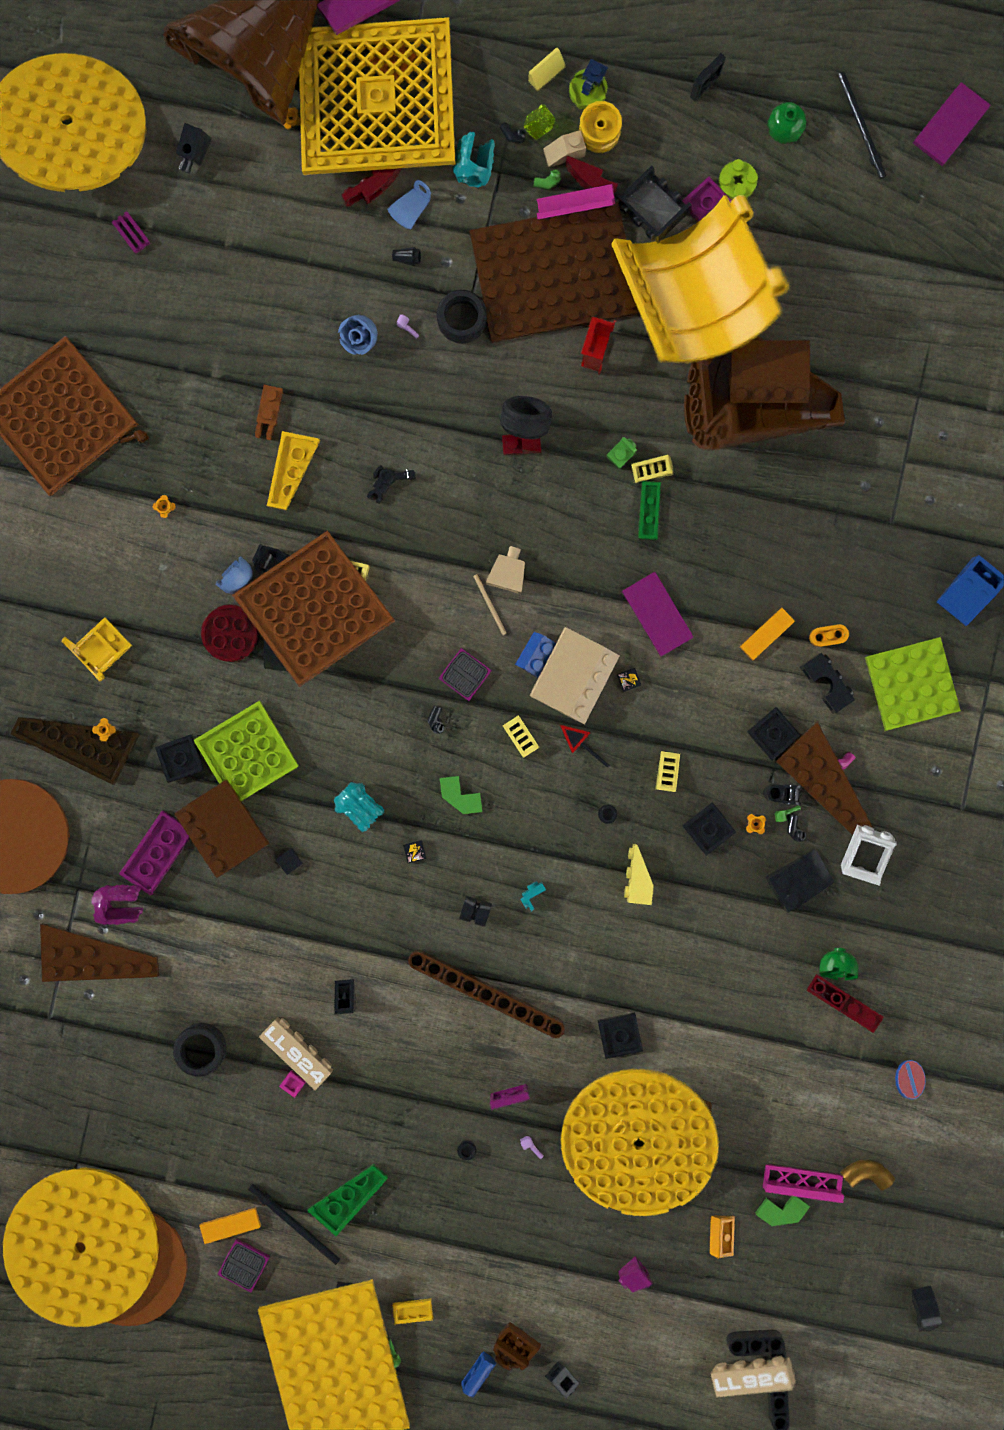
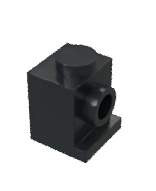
(562, 1380)

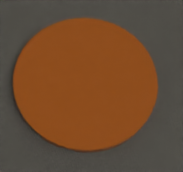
(31, 836)
(166, 1281)

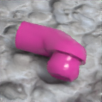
(846, 760)

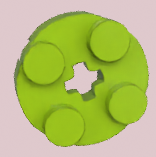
(581, 100)
(738, 169)

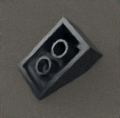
(799, 880)

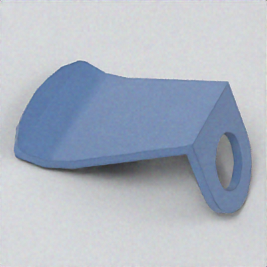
(411, 205)

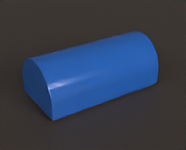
(478, 1374)

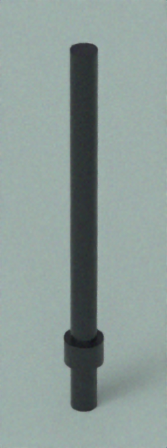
(875, 158)
(265, 1199)

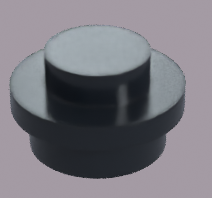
(607, 814)
(466, 1150)

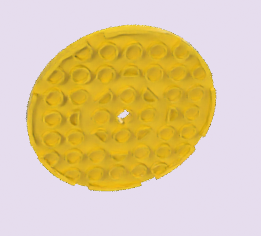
(89, 151)
(665, 1116)
(43, 1253)

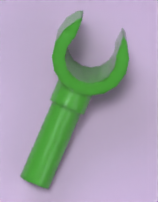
(780, 816)
(396, 1359)

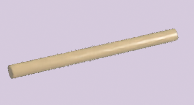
(490, 605)

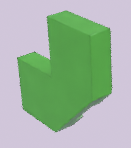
(452, 794)
(790, 1213)

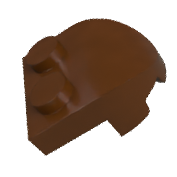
(514, 1348)

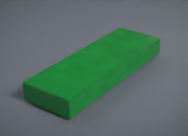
(649, 510)

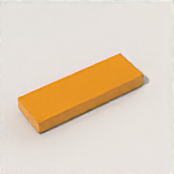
(767, 634)
(230, 1225)

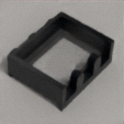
(653, 205)

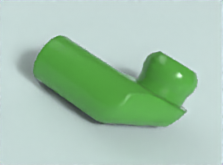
(548, 183)

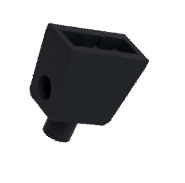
(192, 147)

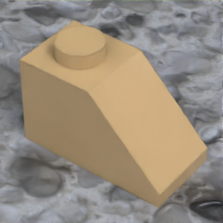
(566, 145)

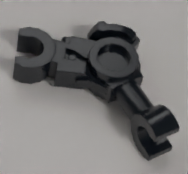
(387, 478)

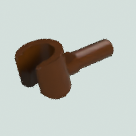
(140, 435)

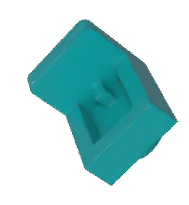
(533, 890)

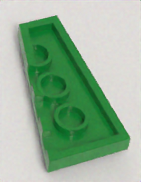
(345, 1202)

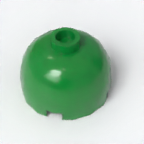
(787, 122)
(839, 965)

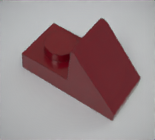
(514, 445)

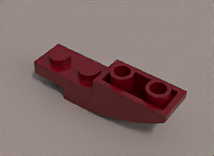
(370, 187)
(845, 1003)

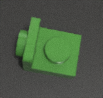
(622, 452)

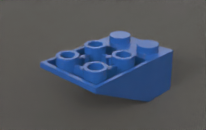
(972, 590)
(535, 654)

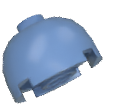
(358, 334)
(236, 576)

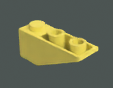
(640, 884)

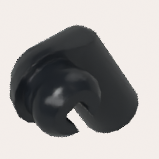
(513, 136)
(434, 721)
(793, 830)

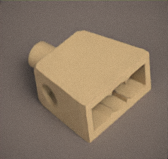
(508, 572)

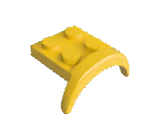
(99, 648)

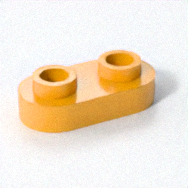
(828, 635)

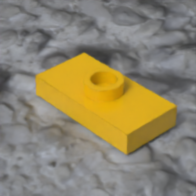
(412, 1311)

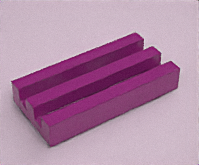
(121, 219)

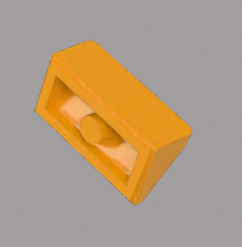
(722, 1236)

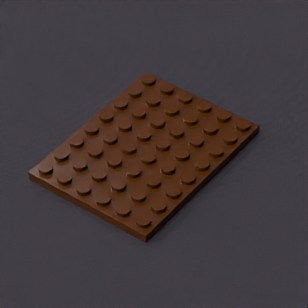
(551, 272)

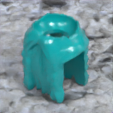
(469, 172)
(358, 806)

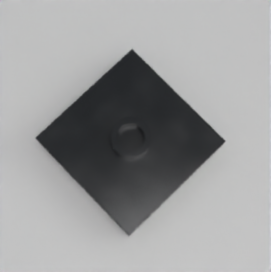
(707, 77)
(773, 733)
(179, 758)
(709, 828)
(620, 1035)

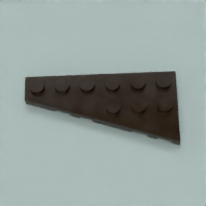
(79, 745)

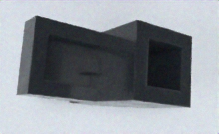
(926, 1308)

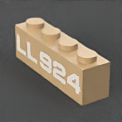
(296, 1052)
(753, 1377)

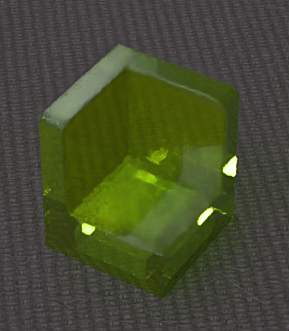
(539, 122)

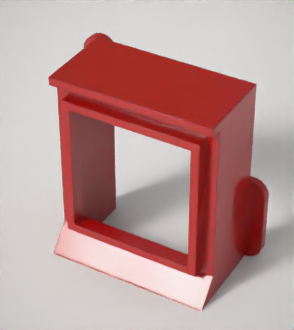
(596, 343)

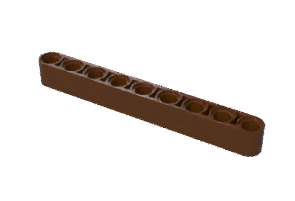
(492, 1001)

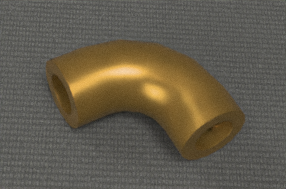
(868, 1170)

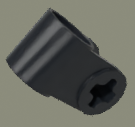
(786, 794)

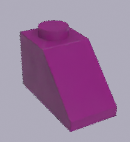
(634, 1275)

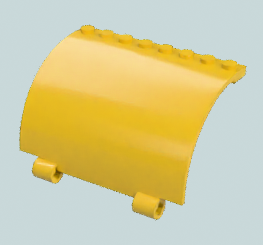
(703, 286)

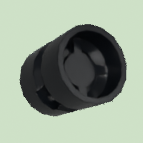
(475, 911)

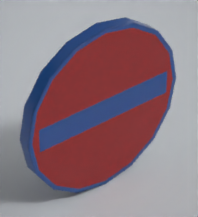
(910, 1079)

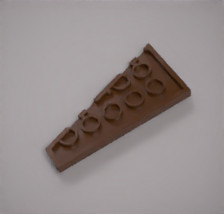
(822, 776)
(80, 957)

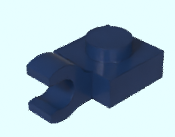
(593, 75)

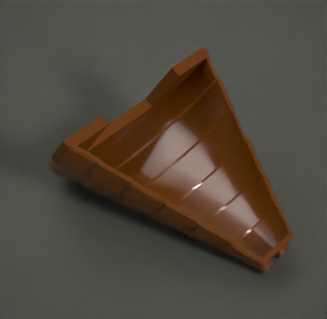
(252, 42)
(724, 424)

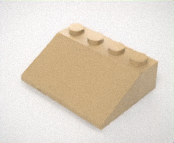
(574, 675)

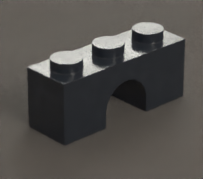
(839, 694)

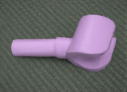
(402, 323)
(527, 1142)

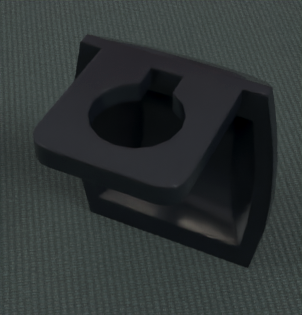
(267, 558)

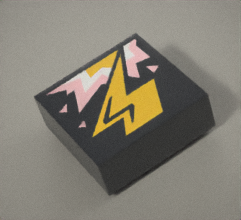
(629, 679)
(414, 851)

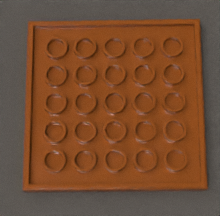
(60, 416)
(313, 608)

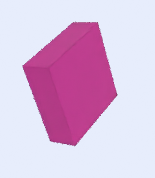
(292, 1083)

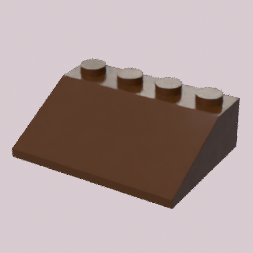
(770, 372)
(221, 828)

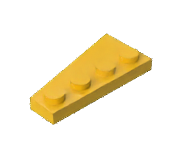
(291, 463)

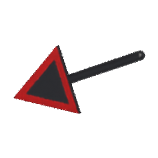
(575, 738)

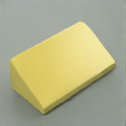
(546, 69)

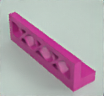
(575, 201)
(799, 1190)

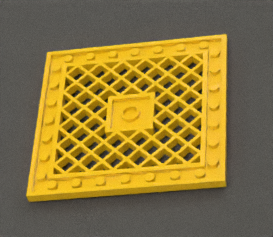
(377, 97)

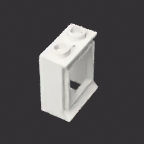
(870, 835)

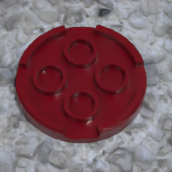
(229, 634)

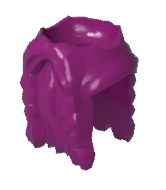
(107, 914)

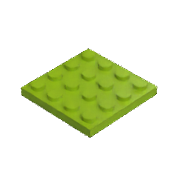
(912, 684)
(247, 751)

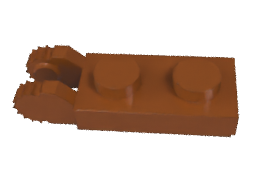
(268, 410)

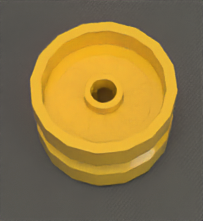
(600, 126)

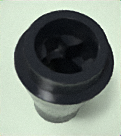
(408, 256)

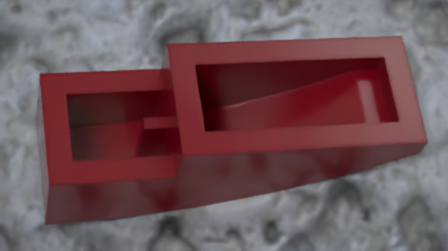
(587, 175)

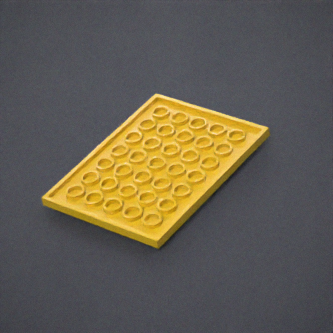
(334, 1361)

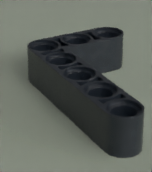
(776, 1410)

